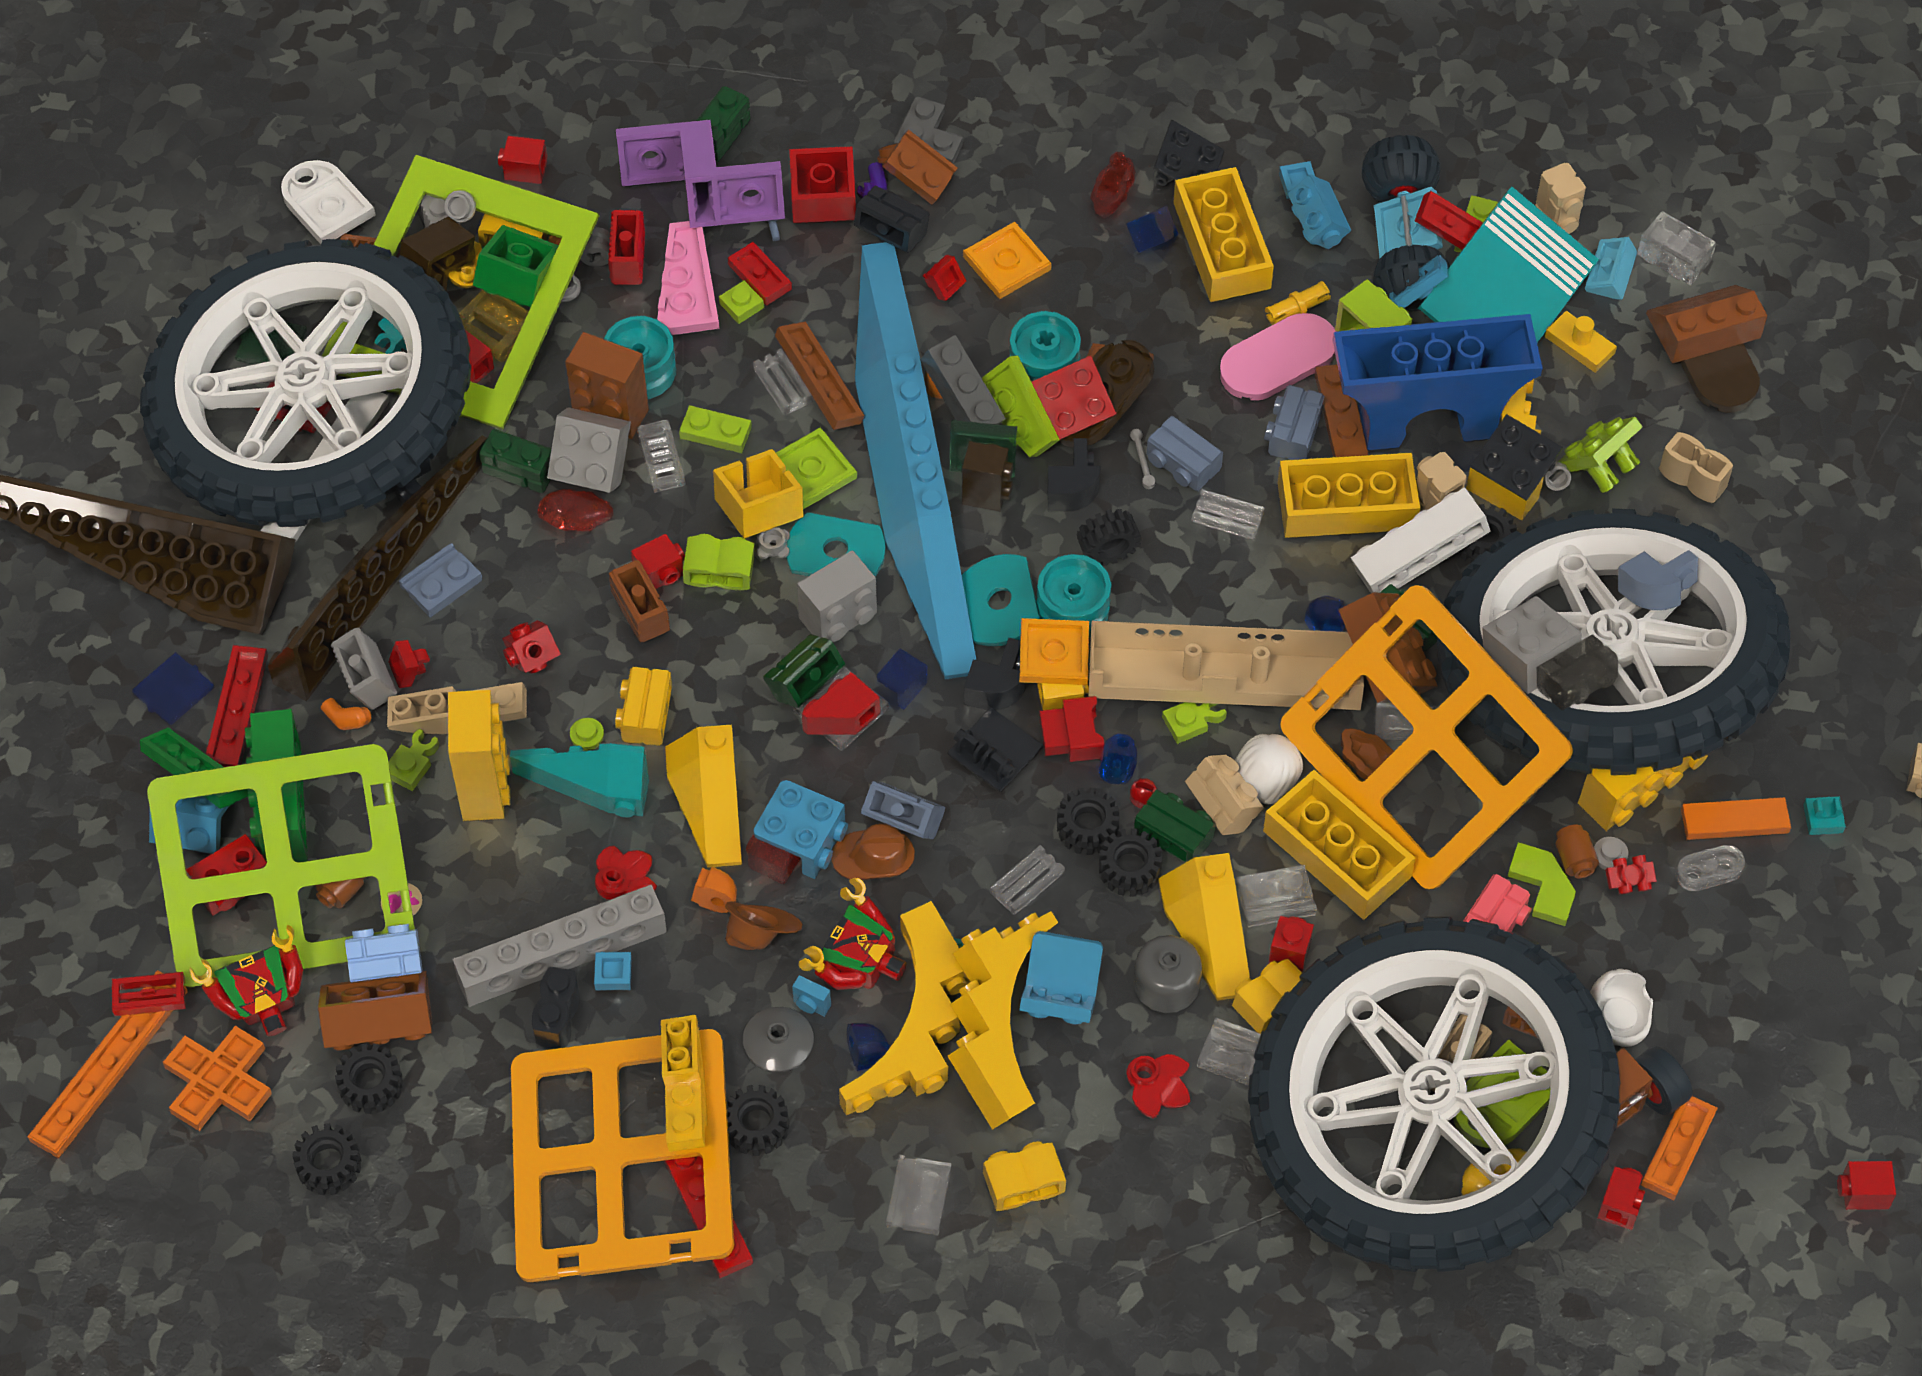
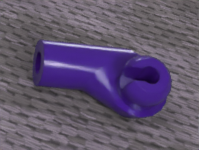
(877, 178)

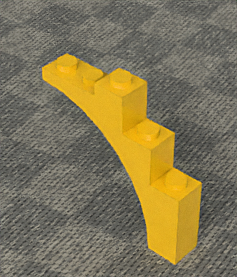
(931, 1020)
(987, 1053)

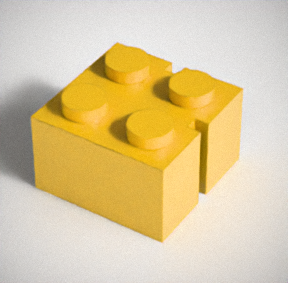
(770, 496)

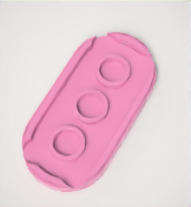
(1277, 356)

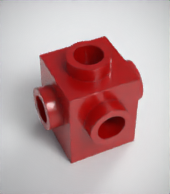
(530, 647)

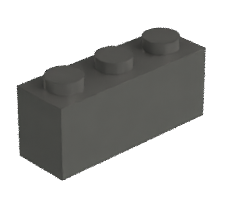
(960, 383)

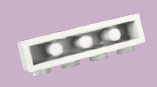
(1421, 542)

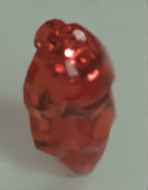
(1113, 185)
(574, 510)

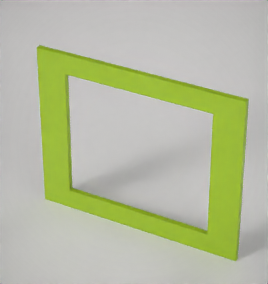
(513, 205)

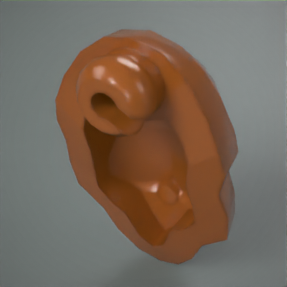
(1363, 751)

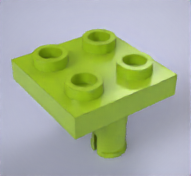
(1599, 444)

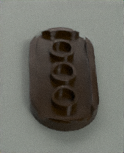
(1125, 374)
(1724, 378)

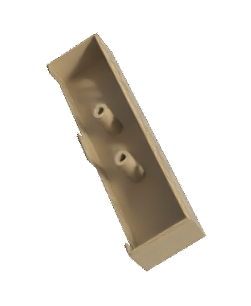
(1214, 664)

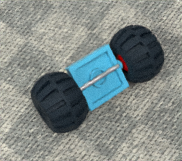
(1398, 176)

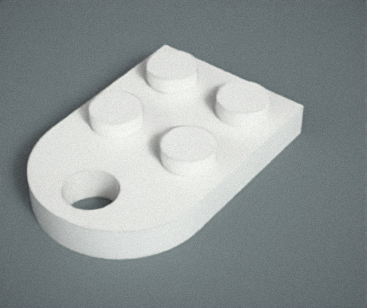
(326, 203)

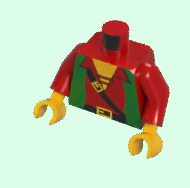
(858, 946)
(257, 985)

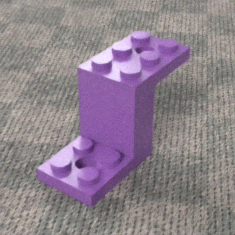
(711, 191)

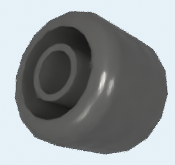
(1167, 974)

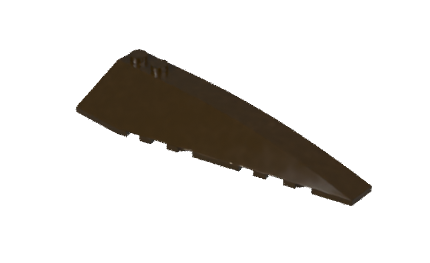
(185, 561)
(370, 577)

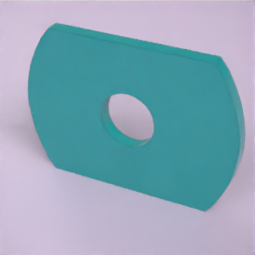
(815, 531)
(992, 575)

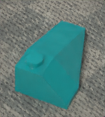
(605, 778)

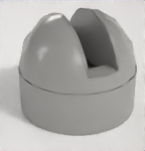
(1560, 479)

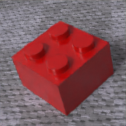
(822, 184)

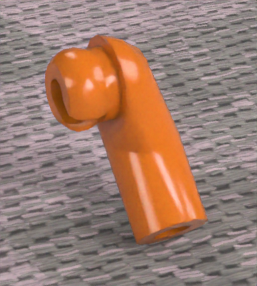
(346, 718)

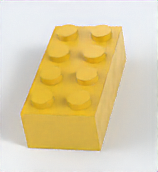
(1223, 234)
(1347, 494)
(478, 754)
(1614, 797)
(1338, 844)

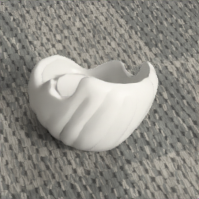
(1270, 765)
(1624, 1005)

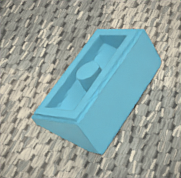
(1613, 268)

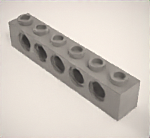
(559, 945)

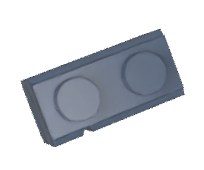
(1295, 423)
(1184, 454)
(903, 810)

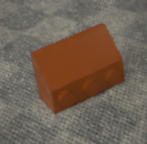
(1708, 322)
(375, 1010)

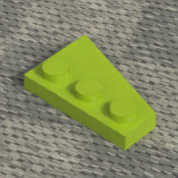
(1021, 406)

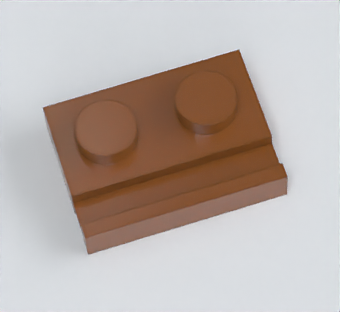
(920, 167)

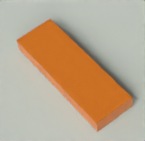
(1735, 818)
(1679, 1147)

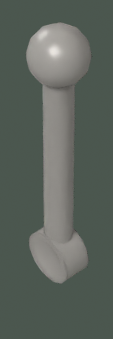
(1148, 480)

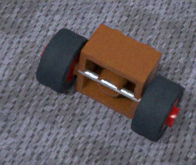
(1652, 1080)

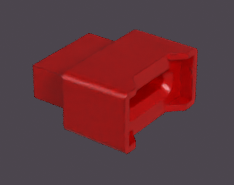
(1072, 730)

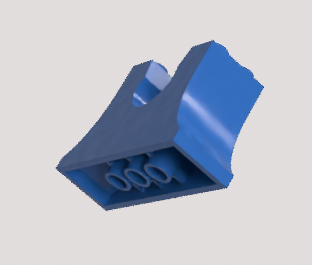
(1435, 366)

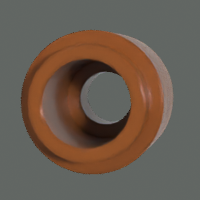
(1576, 851)
(338, 892)

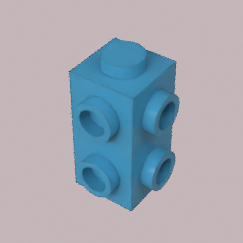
(1319, 212)

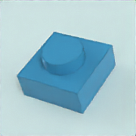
(1293, 174)
(613, 971)
(811, 996)

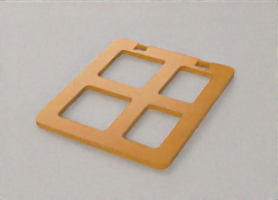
(1431, 732)
(609, 1156)

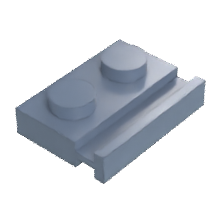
(440, 580)

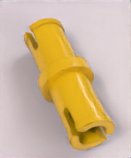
(1298, 303)

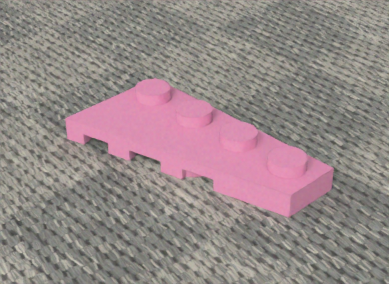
(687, 287)

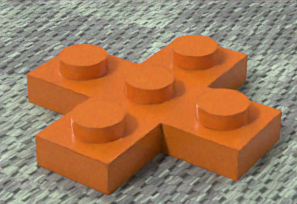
(217, 1078)

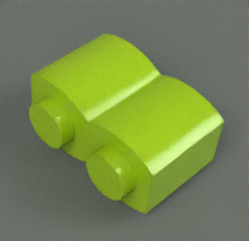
(718, 562)

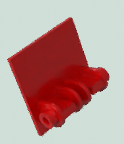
(1074, 397)

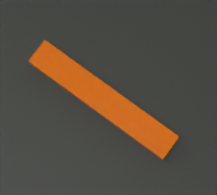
(96, 1079)

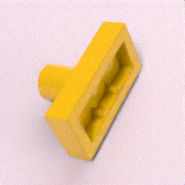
(1580, 340)

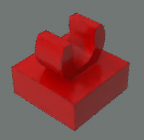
(945, 277)
(407, 663)

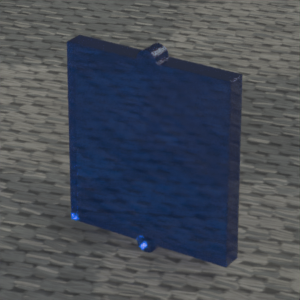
(173, 688)

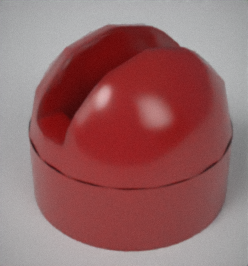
(1138, 792)

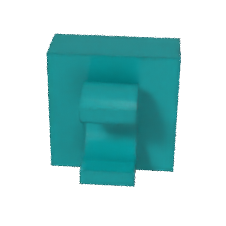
(391, 335)
(1824, 815)

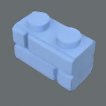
(383, 954)

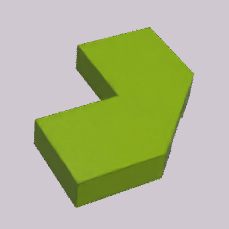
(1543, 870)

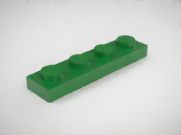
(182, 757)

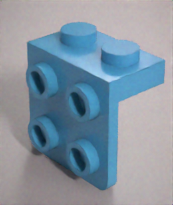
(198, 824)
(803, 825)
(1062, 977)

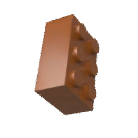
(607, 380)
(1404, 655)

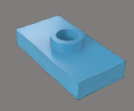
(1423, 287)

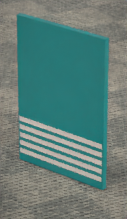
(1512, 267)

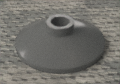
(779, 1053)

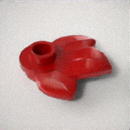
(622, 872)
(1163, 1085)

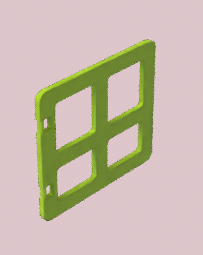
(281, 875)

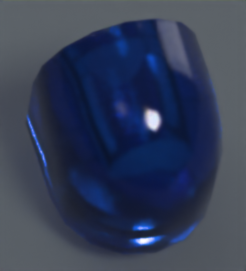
(1324, 615)
(1118, 759)
(866, 1044)

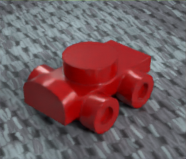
(1625, 876)

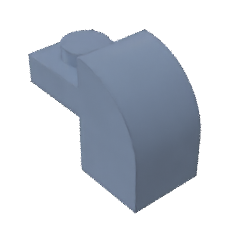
(1654, 584)

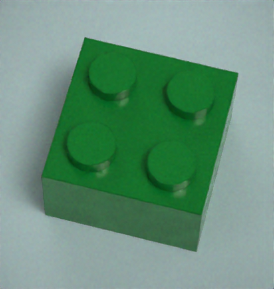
(514, 265)

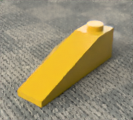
(705, 785)
(1206, 913)

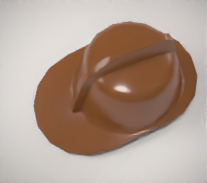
(873, 853)
(756, 926)

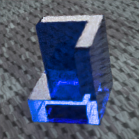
(1152, 229)
(904, 676)

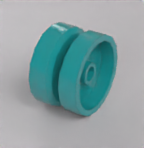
(1045, 343)
(656, 345)
(1074, 590)

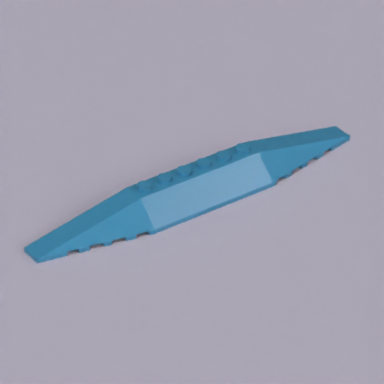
(907, 461)

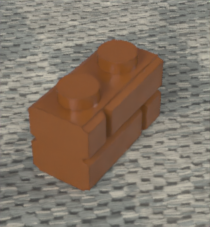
(639, 601)

